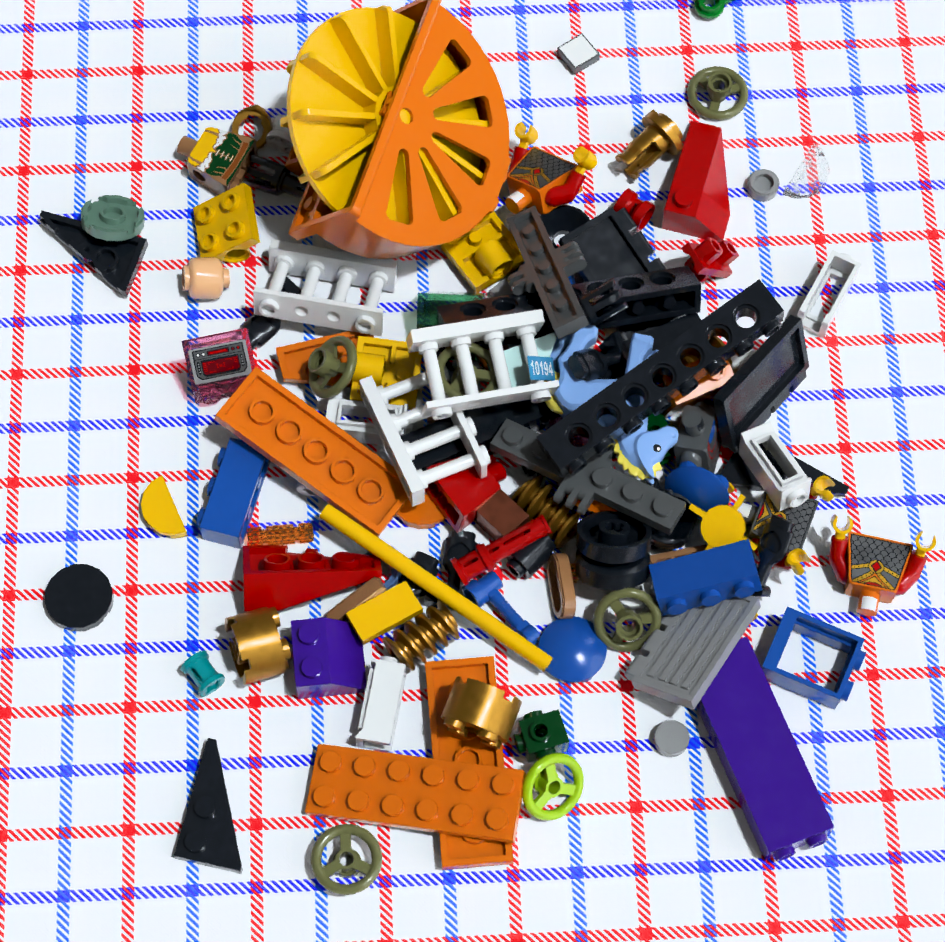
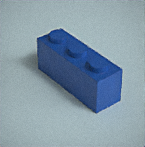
(233, 494)
(705, 578)

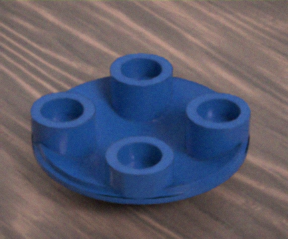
(698, 486)
(574, 649)

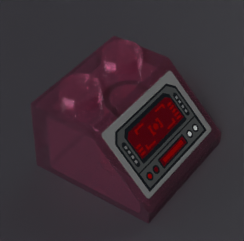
(218, 364)

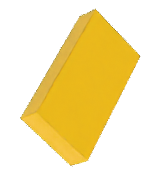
(384, 612)

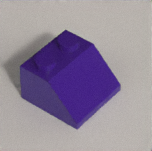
(327, 658)

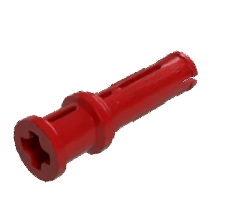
(485, 557)

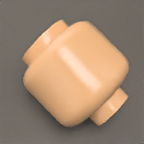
(205, 278)

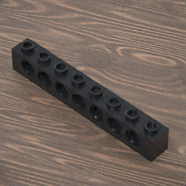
(648, 294)
(752, 302)

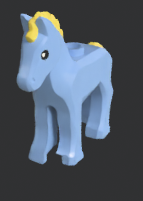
(637, 452)

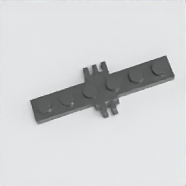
(547, 271)
(595, 482)

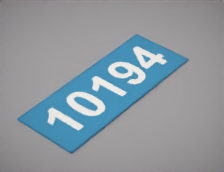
(541, 368)

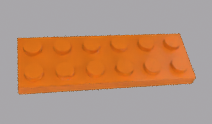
(314, 451)
(416, 793)
(461, 851)

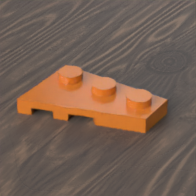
(294, 357)

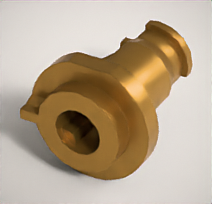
(658, 137)

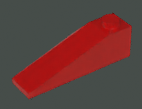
(699, 187)
(287, 579)

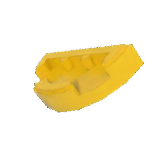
(160, 510)

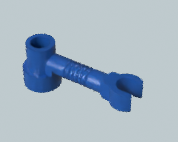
(486, 591)

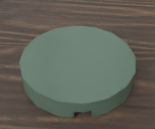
(112, 218)

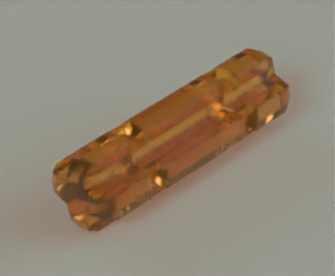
(281, 534)

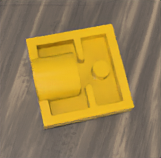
(227, 225)
(484, 253)
(387, 364)

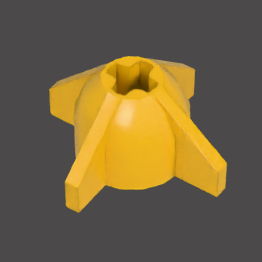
(723, 524)

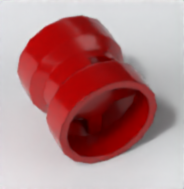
(639, 210)

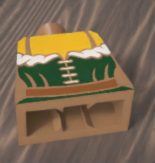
(218, 158)

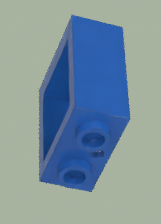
(825, 634)

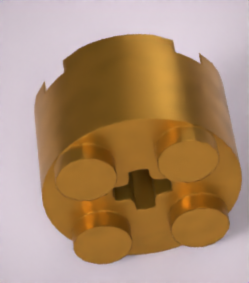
(257, 644)
(480, 711)

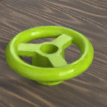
(545, 782)

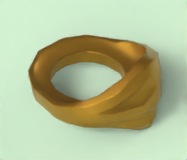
(256, 111)

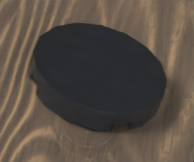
(79, 597)

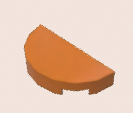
(422, 515)

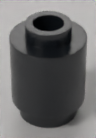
(531, 558)

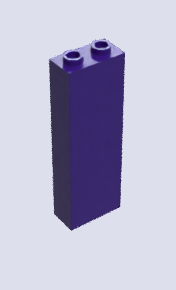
(762, 758)

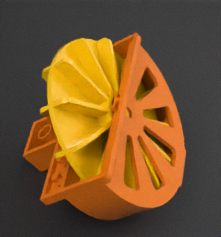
(394, 131)

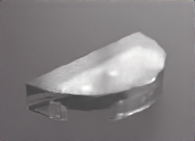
(810, 175)

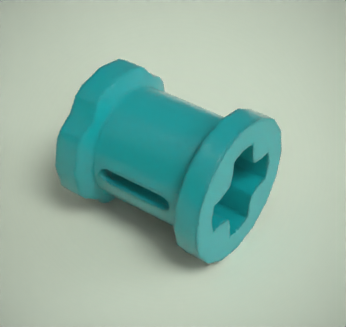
(203, 673)

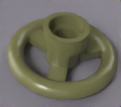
(721, 79)
(326, 364)
(456, 387)
(626, 632)
(324, 873)

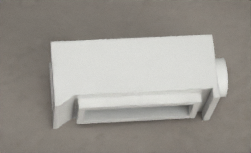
(840, 267)
(361, 431)
(783, 493)
(381, 704)

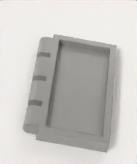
(690, 650)

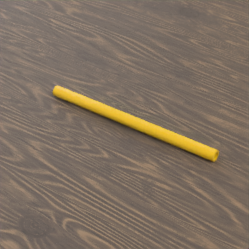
(436, 587)

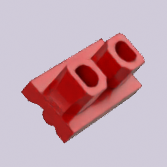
(710, 258)

